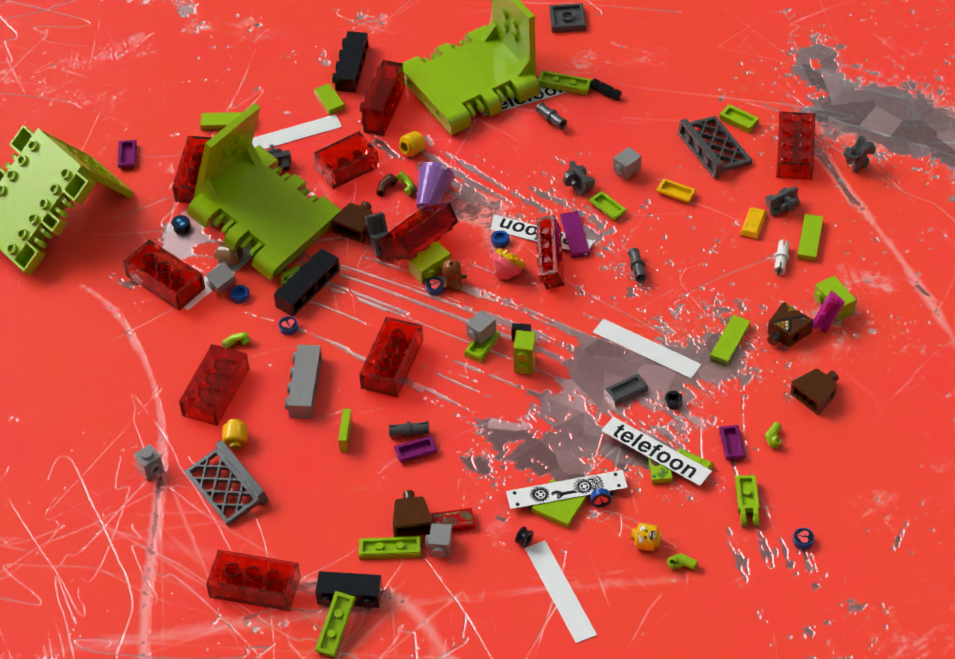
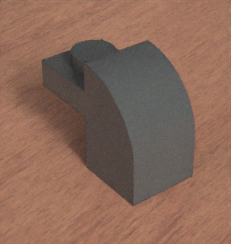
(376, 229)

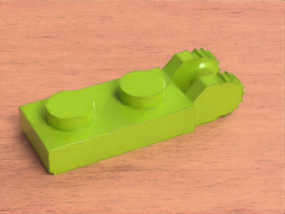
(747, 498)

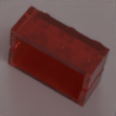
(346, 159)

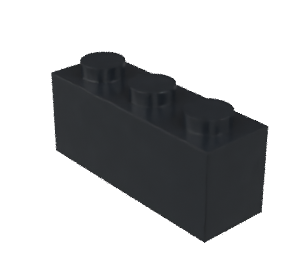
(365, 587)

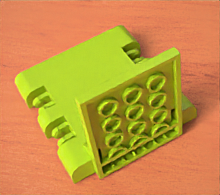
(480, 71)
(39, 190)
(256, 204)

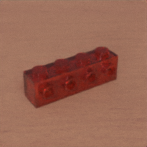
(549, 252)

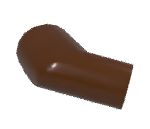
(382, 186)

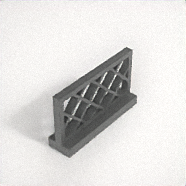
(703, 149)
(236, 470)

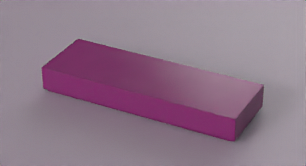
(574, 234)

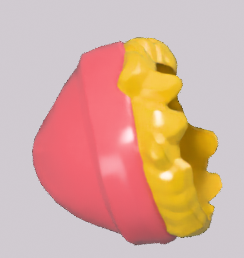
(506, 265)

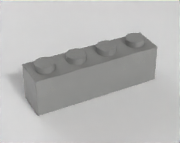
(304, 382)

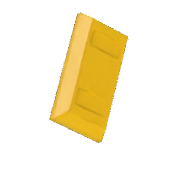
(676, 191)
(753, 223)

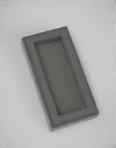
(626, 389)

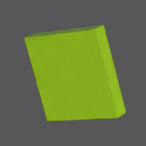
(560, 511)

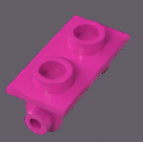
(828, 312)

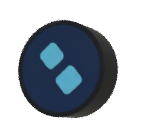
(180, 224)

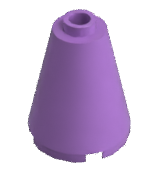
(432, 183)

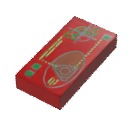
(459, 519)

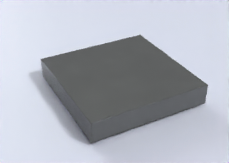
(567, 17)

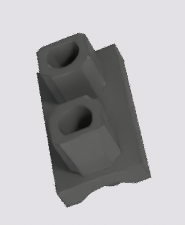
(858, 153)
(283, 156)
(577, 178)
(785, 200)

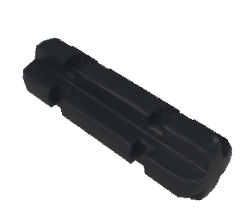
(606, 89)

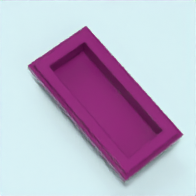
(127, 154)
(732, 442)
(415, 449)

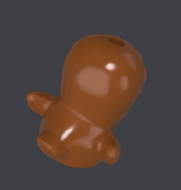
(453, 275)

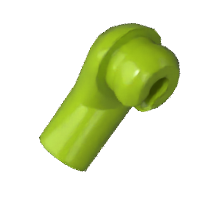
(407, 181)
(289, 273)
(234, 338)
(771, 435)
(681, 560)

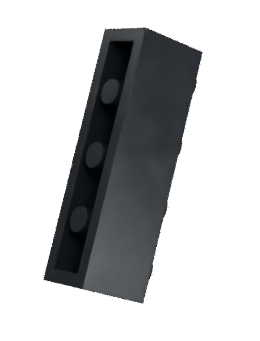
(350, 61)
(306, 282)

